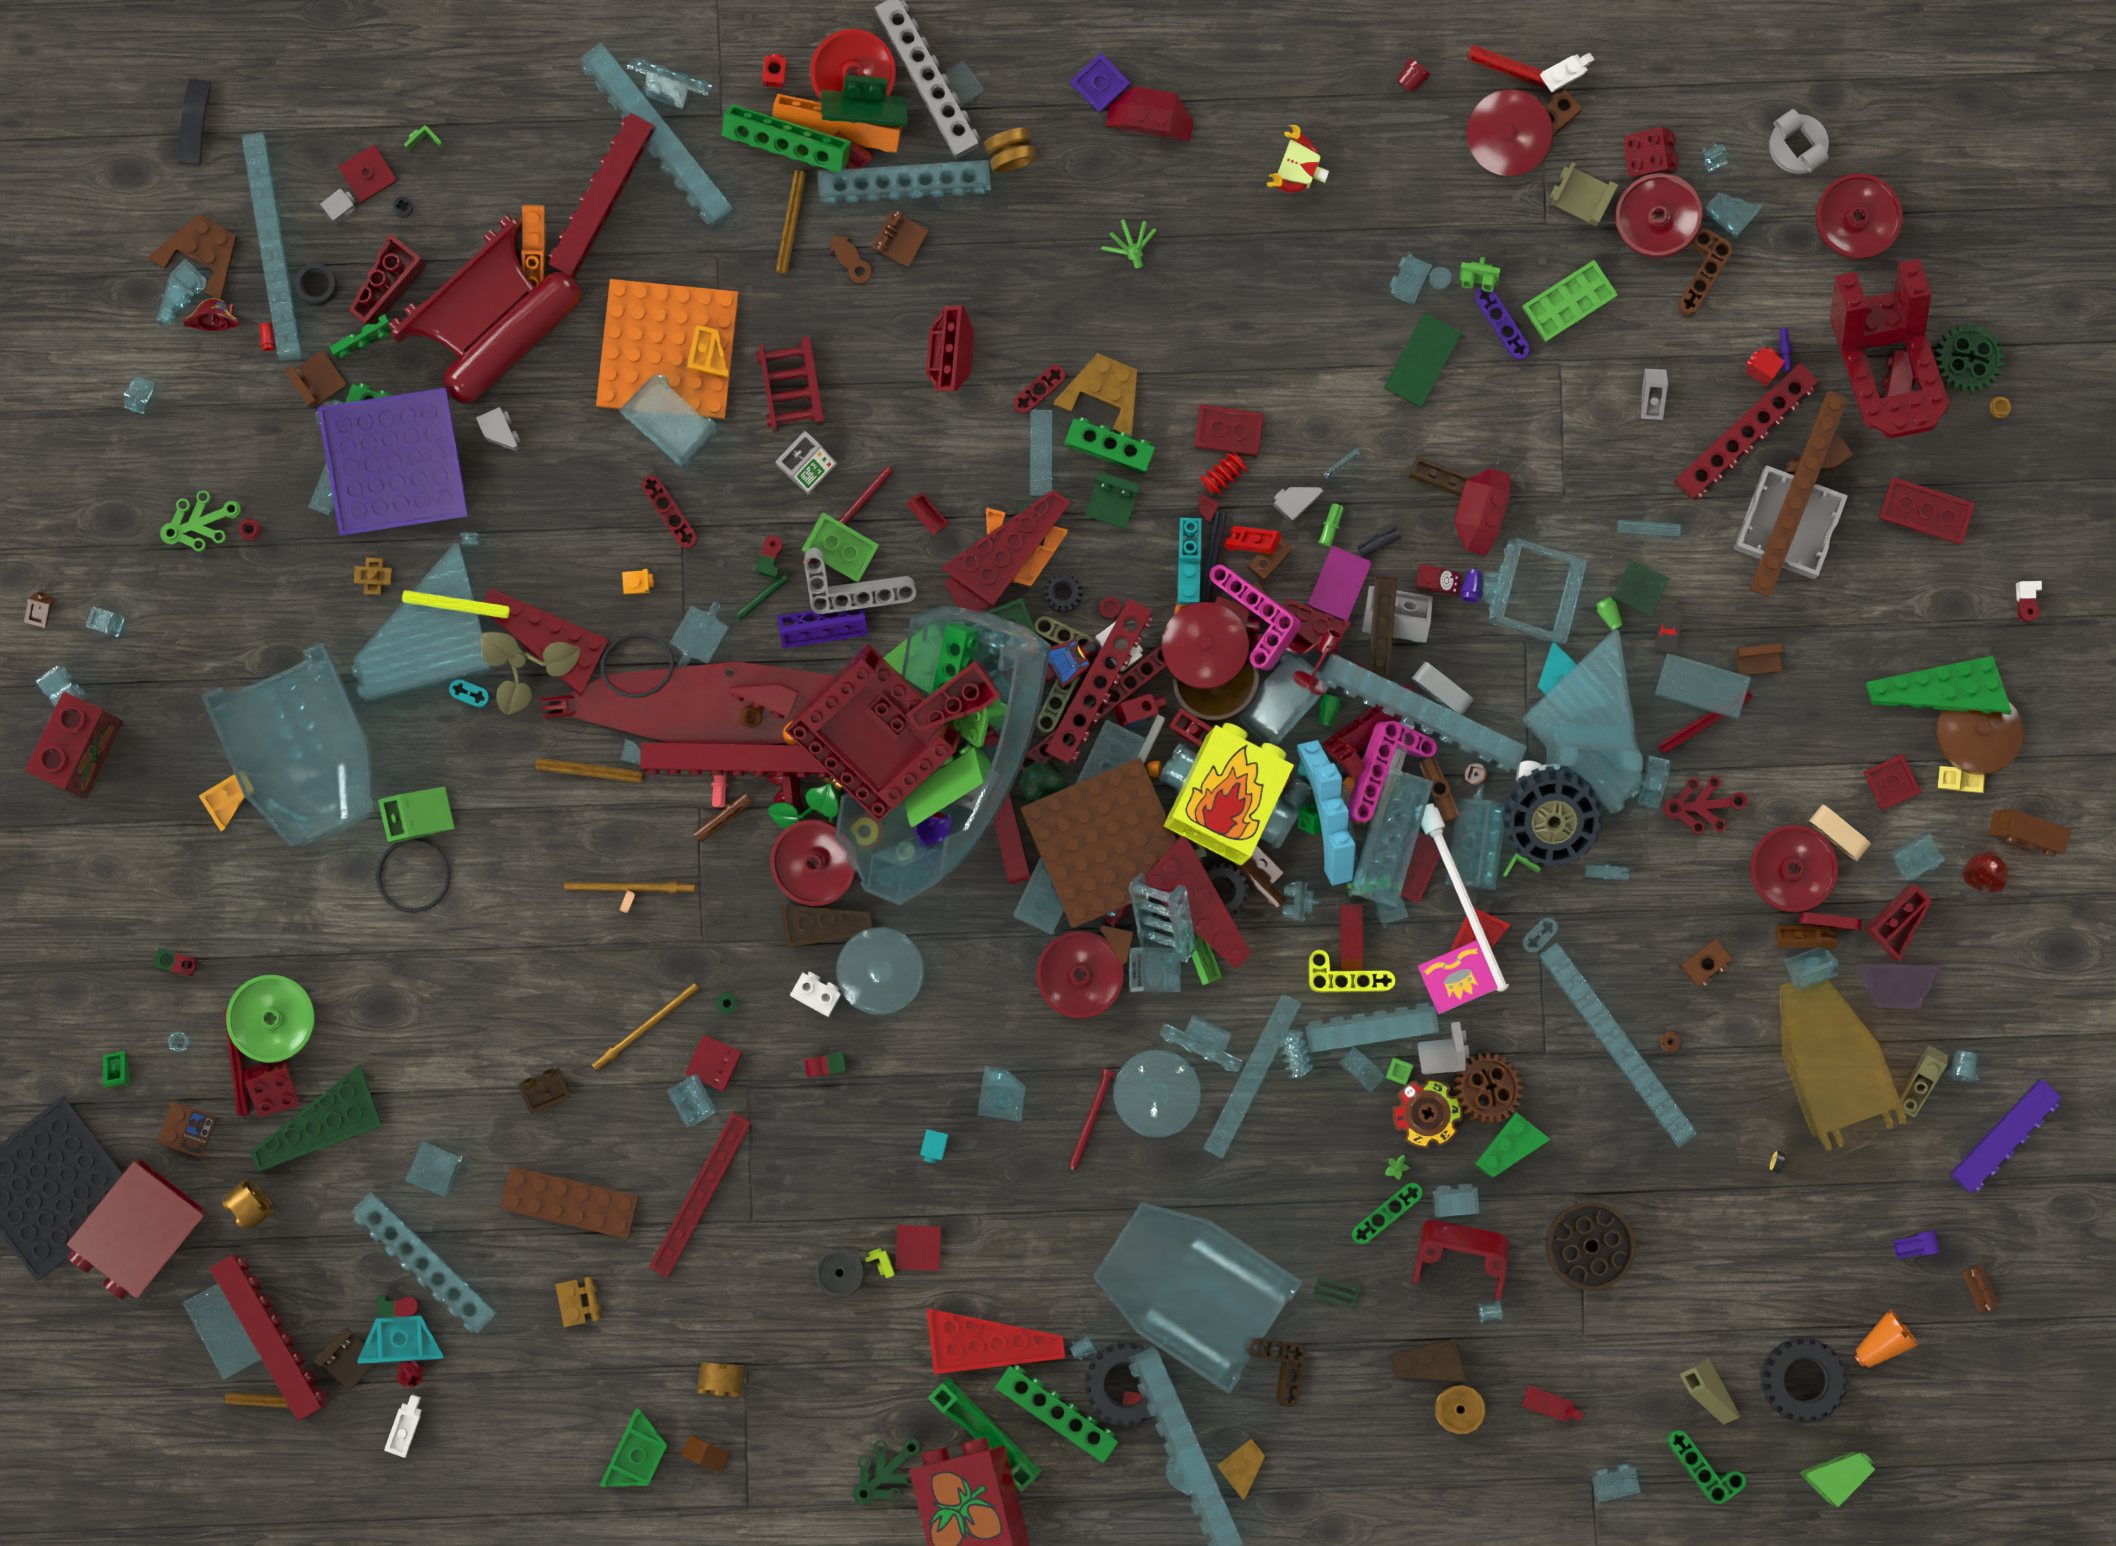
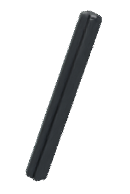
(1213, 555)

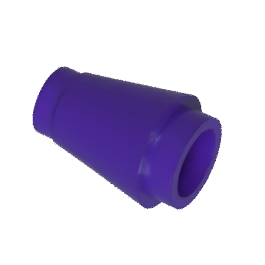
(1472, 587)

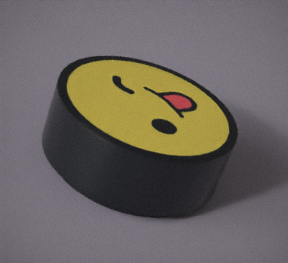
(1777, 1161)

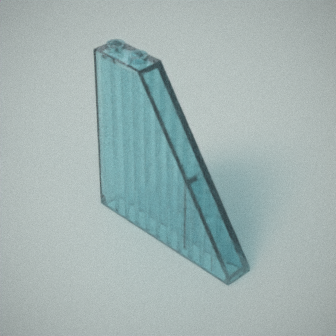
(421, 642)
(1594, 695)

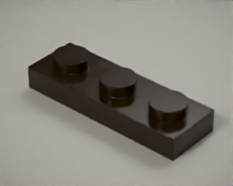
(1438, 476)

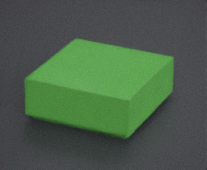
(1399, 1071)

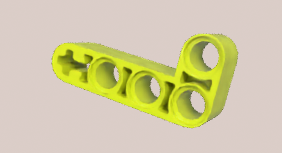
(1351, 977)

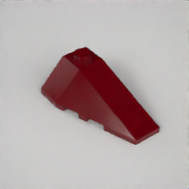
(962, 695)

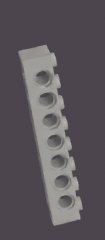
(959, 145)

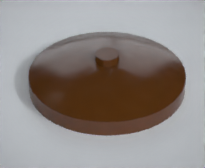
(1979, 740)

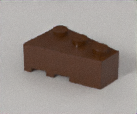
(2029, 831)

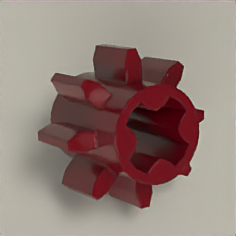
(409, 1374)

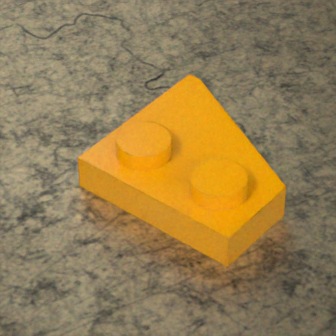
(706, 352)
(223, 801)

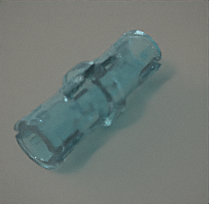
(1606, 872)

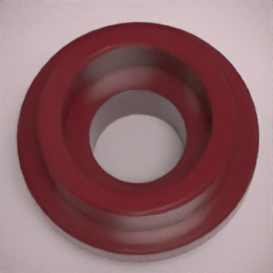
(247, 523)

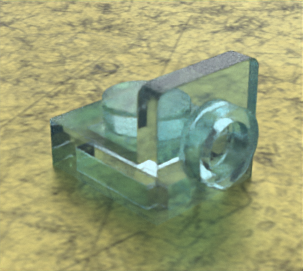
(105, 621)

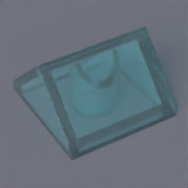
(1811, 967)

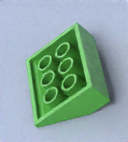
(947, 783)

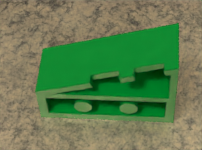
(1510, 1145)

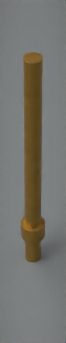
(671, 887)
(612, 1053)

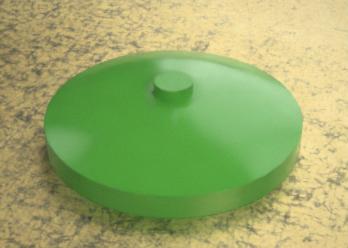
(270, 1018)

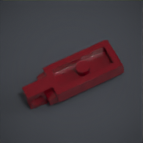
(1550, 1405)

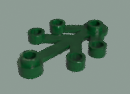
(883, 1473)

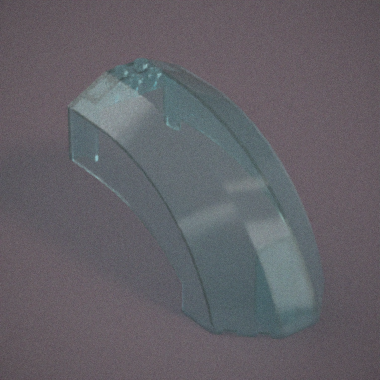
(888, 850)

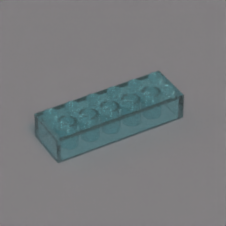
(1391, 838)

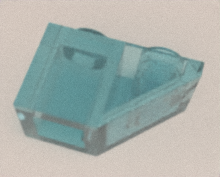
(1654, 782)

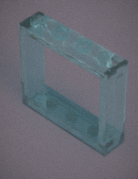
(1568, 599)

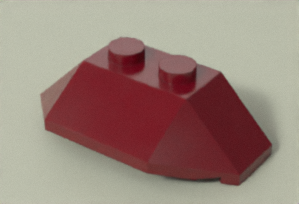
(1151, 113)
(950, 349)
(1482, 510)

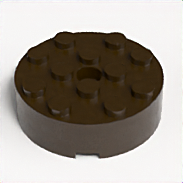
(1567, 1243)

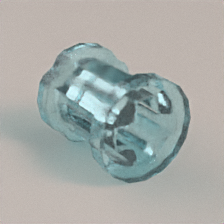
(1490, 1311)

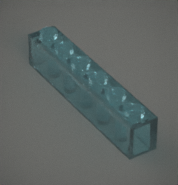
(1371, 1029)

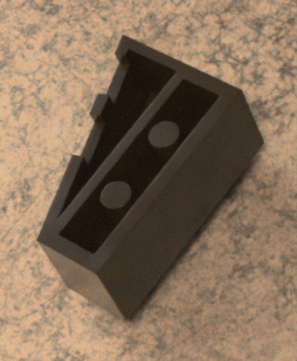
(1431, 1361)

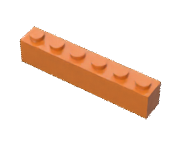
(808, 114)

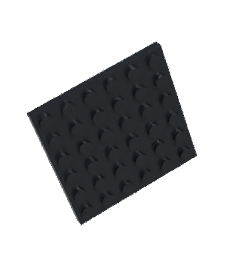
(50, 1184)

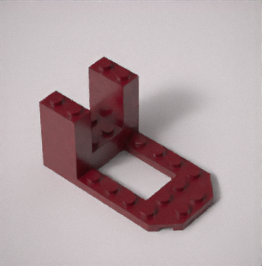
(1881, 321)

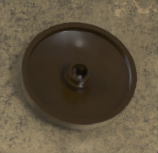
(1221, 702)

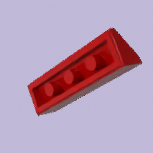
(1506, 65)

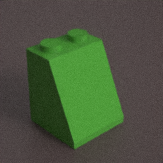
(1839, 1476)

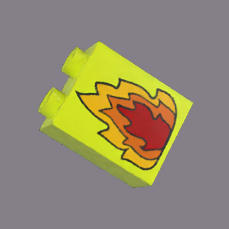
(1229, 793)

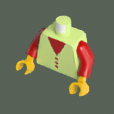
(1298, 165)

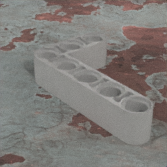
(852, 590)

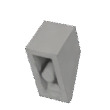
(1654, 394)
(1295, 501)

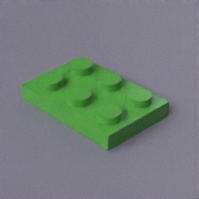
(841, 546)

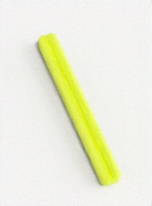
(455, 604)

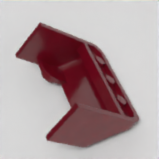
(1440, 1234)

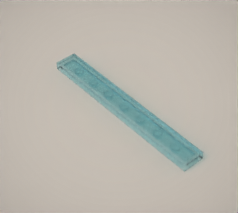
(1251, 1077)

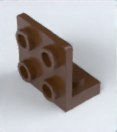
(316, 379)

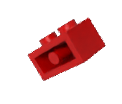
(1764, 365)

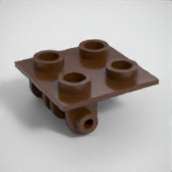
(899, 238)

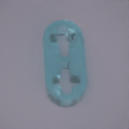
(1543, 938)

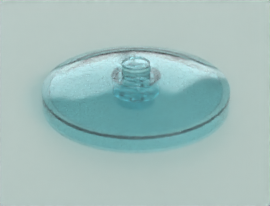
(879, 970)
(1157, 1093)

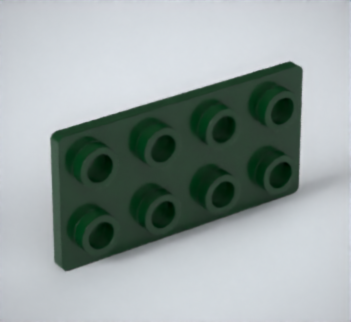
(864, 101)

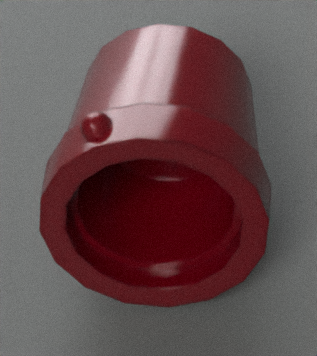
(1412, 76)

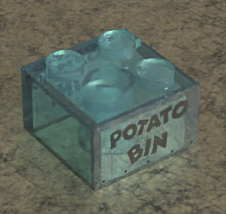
(1154, 970)

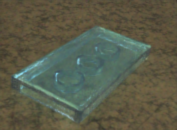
(1702, 686)
(221, 1331)

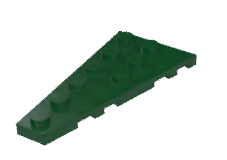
(330, 1119)

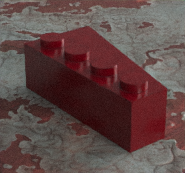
(386, 281)

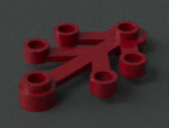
(1700, 806)

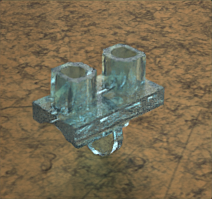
(1297, 910)

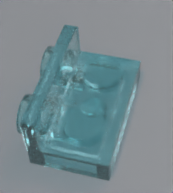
(1410, 278)
(1615, 1483)

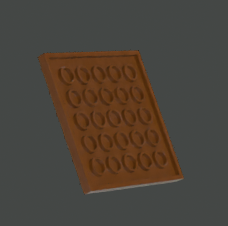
(1099, 839)

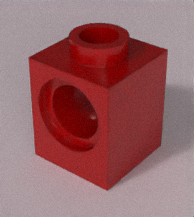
(774, 80)

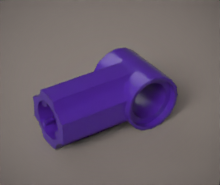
(1922, 1243)

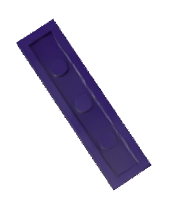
(822, 629)

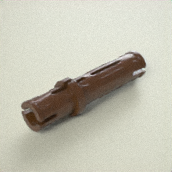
(729, 812)

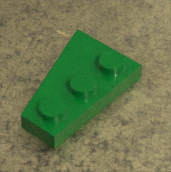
(363, 340)

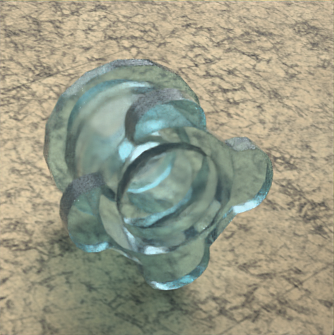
(1082, 1348)

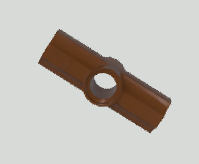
(1445, 803)

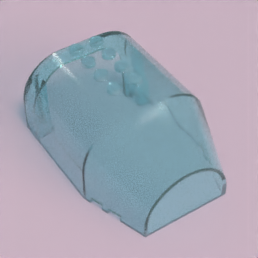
(298, 749)
(1194, 1290)

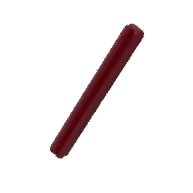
(1693, 729)
(238, 1077)

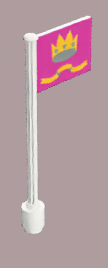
(1471, 968)

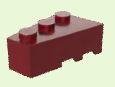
(1898, 921)

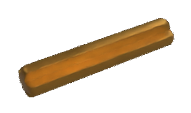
(255, 1399)

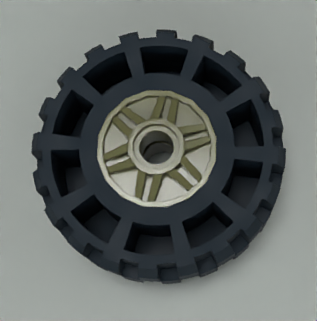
(1552, 816)

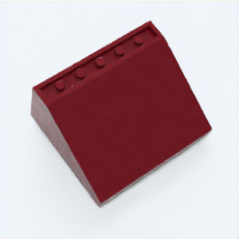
(866, 739)

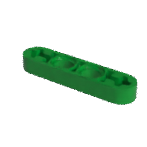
(1386, 1213)

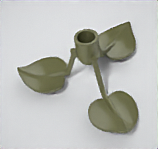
(499, 647)

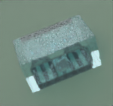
(1455, 1201)

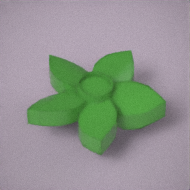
(1396, 1167)

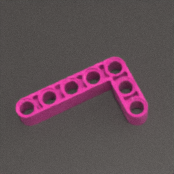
(1261, 608)
(1381, 764)

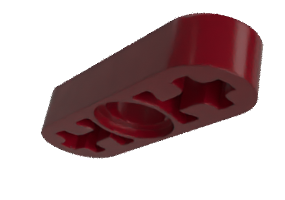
(1039, 398)
(1830, 921)

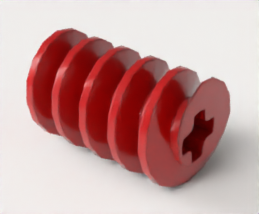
(1224, 473)

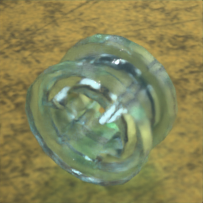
(470, 539)
(175, 1047)

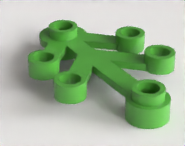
(196, 522)

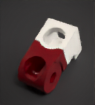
(2026, 600)

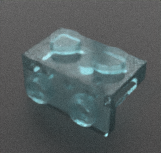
(1917, 857)
(691, 1101)

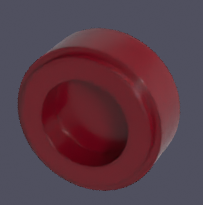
(1110, 608)

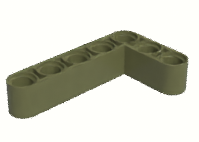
(1056, 692)

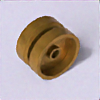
(1010, 150)
(1446, 1407)

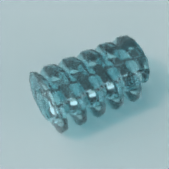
(1296, 1052)

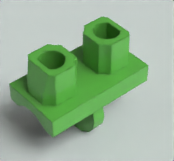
(1479, 273)

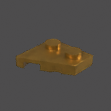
(1242, 1466)

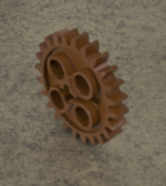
(1506, 1084)

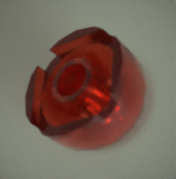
(1986, 871)

